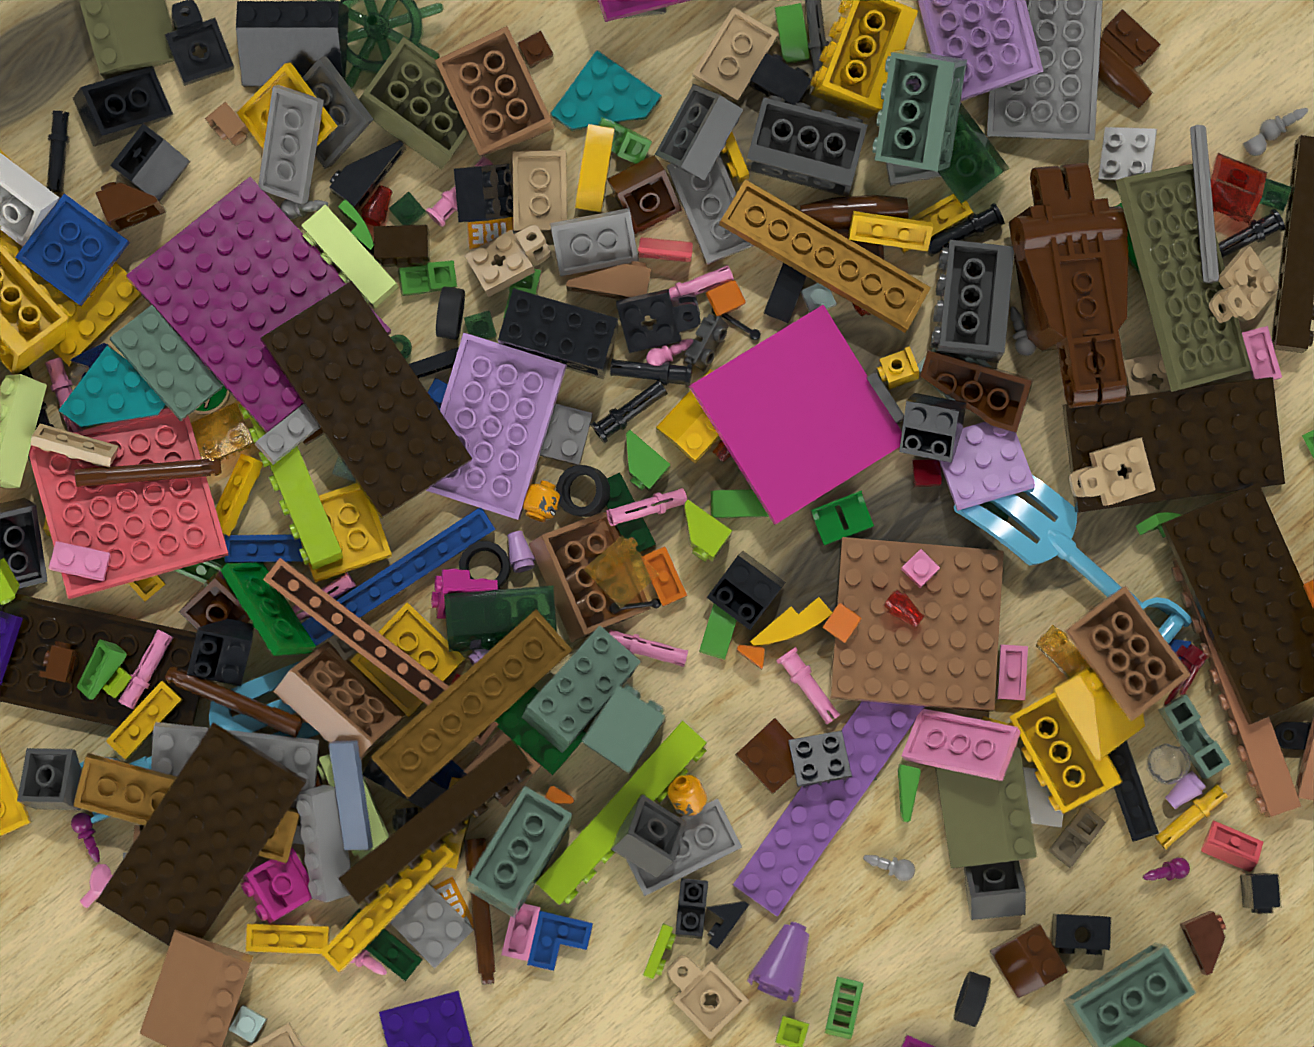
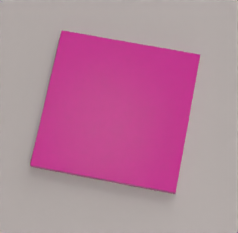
(798, 414)

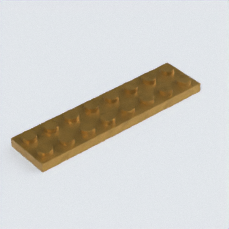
(825, 256)
(471, 703)
(135, 793)

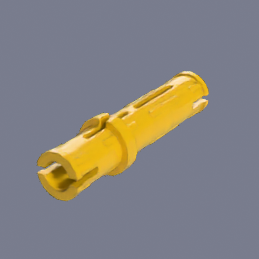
(1199, 809)

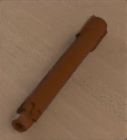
(147, 472)
(235, 701)
(481, 916)

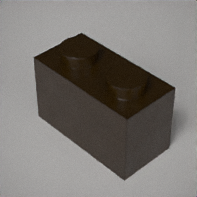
(401, 244)

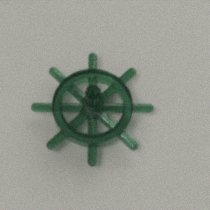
(379, 28)

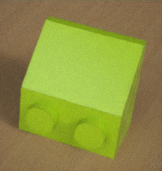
(705, 532)

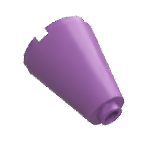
(783, 963)

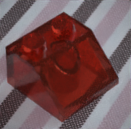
(1236, 188)

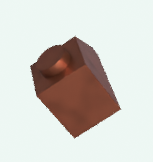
(1205, 939)

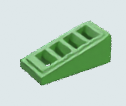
(101, 667)
(908, 783)
(836, 1030)

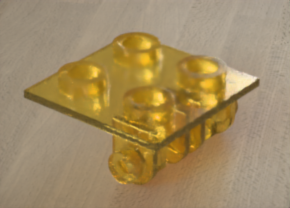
(222, 433)
(621, 571)
(1061, 652)

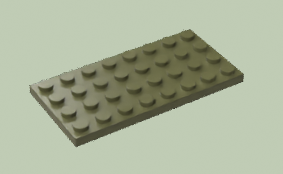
(1167, 248)

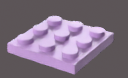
(986, 466)

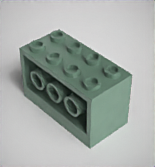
(936, 106)
(580, 689)
(625, 728)
(519, 852)
(1129, 996)

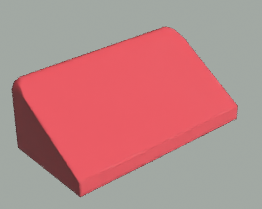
(665, 249)
(1232, 846)

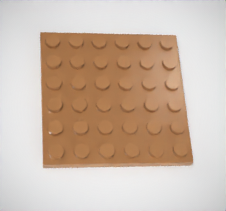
(943, 659)

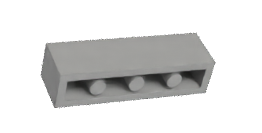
(323, 842)

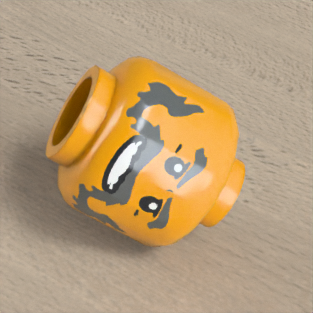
(541, 501)
(687, 795)

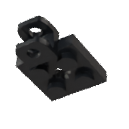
(194, 32)
(671, 318)

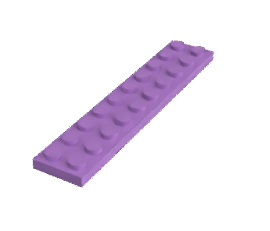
(821, 809)

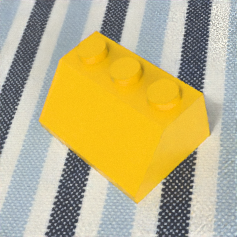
(689, 427)

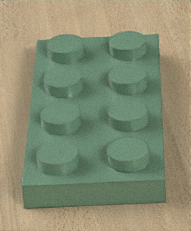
(166, 362)

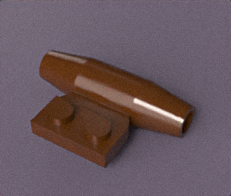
(1122, 49)
(838, 211)

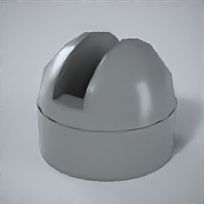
(1256, 145)

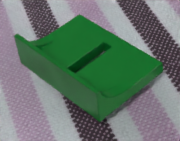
(854, 512)

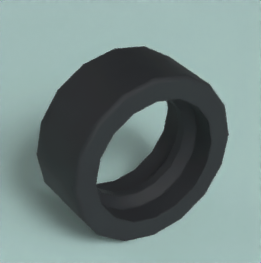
(450, 312)
(602, 490)
(491, 547)
(972, 998)

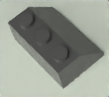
(699, 131)

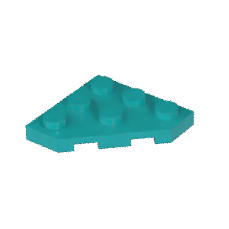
(605, 92)
(111, 393)

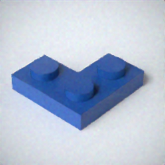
(553, 931)

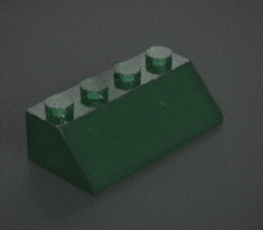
(973, 159)
(486, 617)

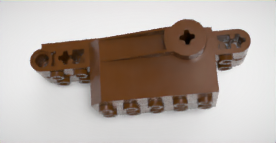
(1074, 281)

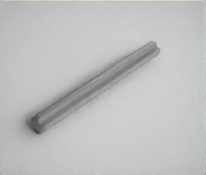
(1204, 204)

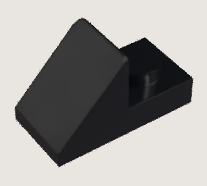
(730, 914)

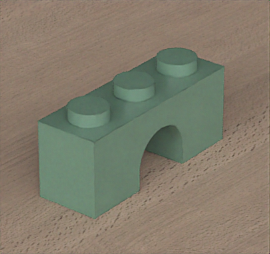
(1186, 726)

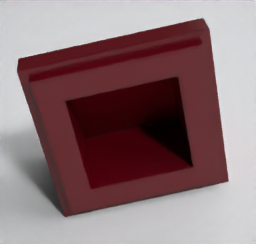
(926, 473)

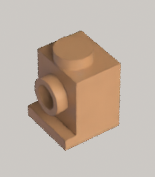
(228, 124)

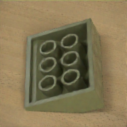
(127, 34)
(415, 104)
(986, 816)

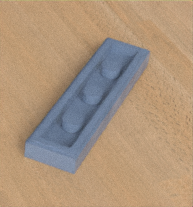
(350, 795)

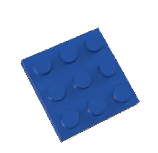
(72, 249)

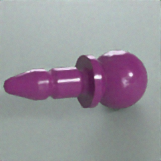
(83, 826)
(1176, 868)

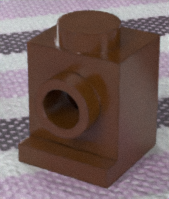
(59, 662)

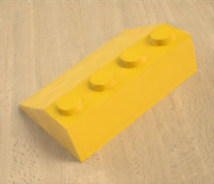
(1096, 713)

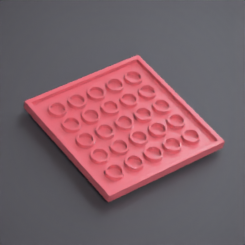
(141, 524)

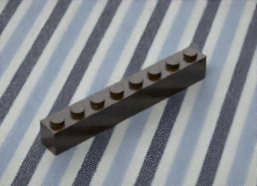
(1296, 276)
(436, 822)

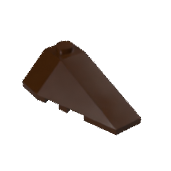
(987, 391)

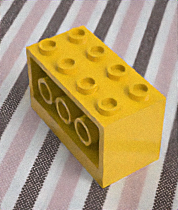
(858, 53)
(28, 316)
(1053, 770)

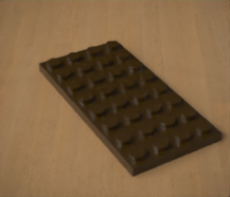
(366, 399)
(1192, 437)
(1248, 599)
(83, 628)
(201, 837)

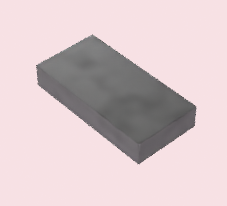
(886, 397)

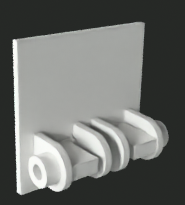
(1126, 152)

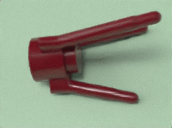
(1193, 660)

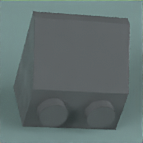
(50, 779)
(649, 836)
(995, 890)

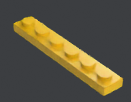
(381, 912)

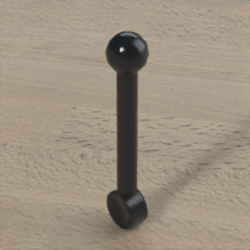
(754, 334)
(655, 603)

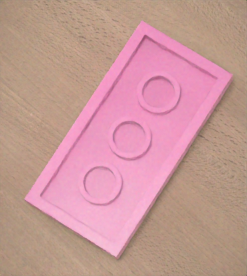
(961, 744)

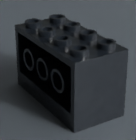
(559, 332)

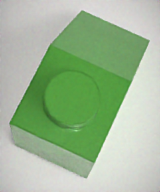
(644, 463)

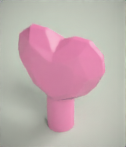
(99, 878)

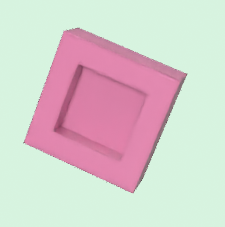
(920, 568)

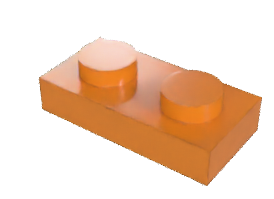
(667, 584)

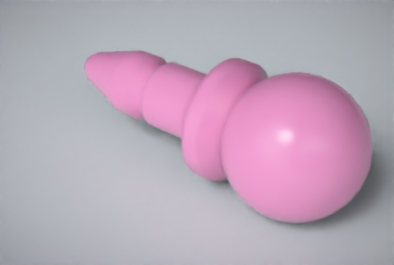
(658, 356)
(364, 959)

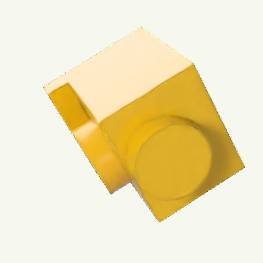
(897, 377)

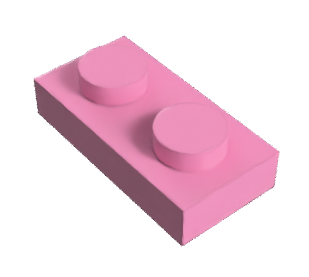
(1261, 354)
(79, 561)
(1012, 672)
(521, 933)

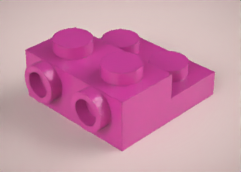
(456, 582)
(277, 887)

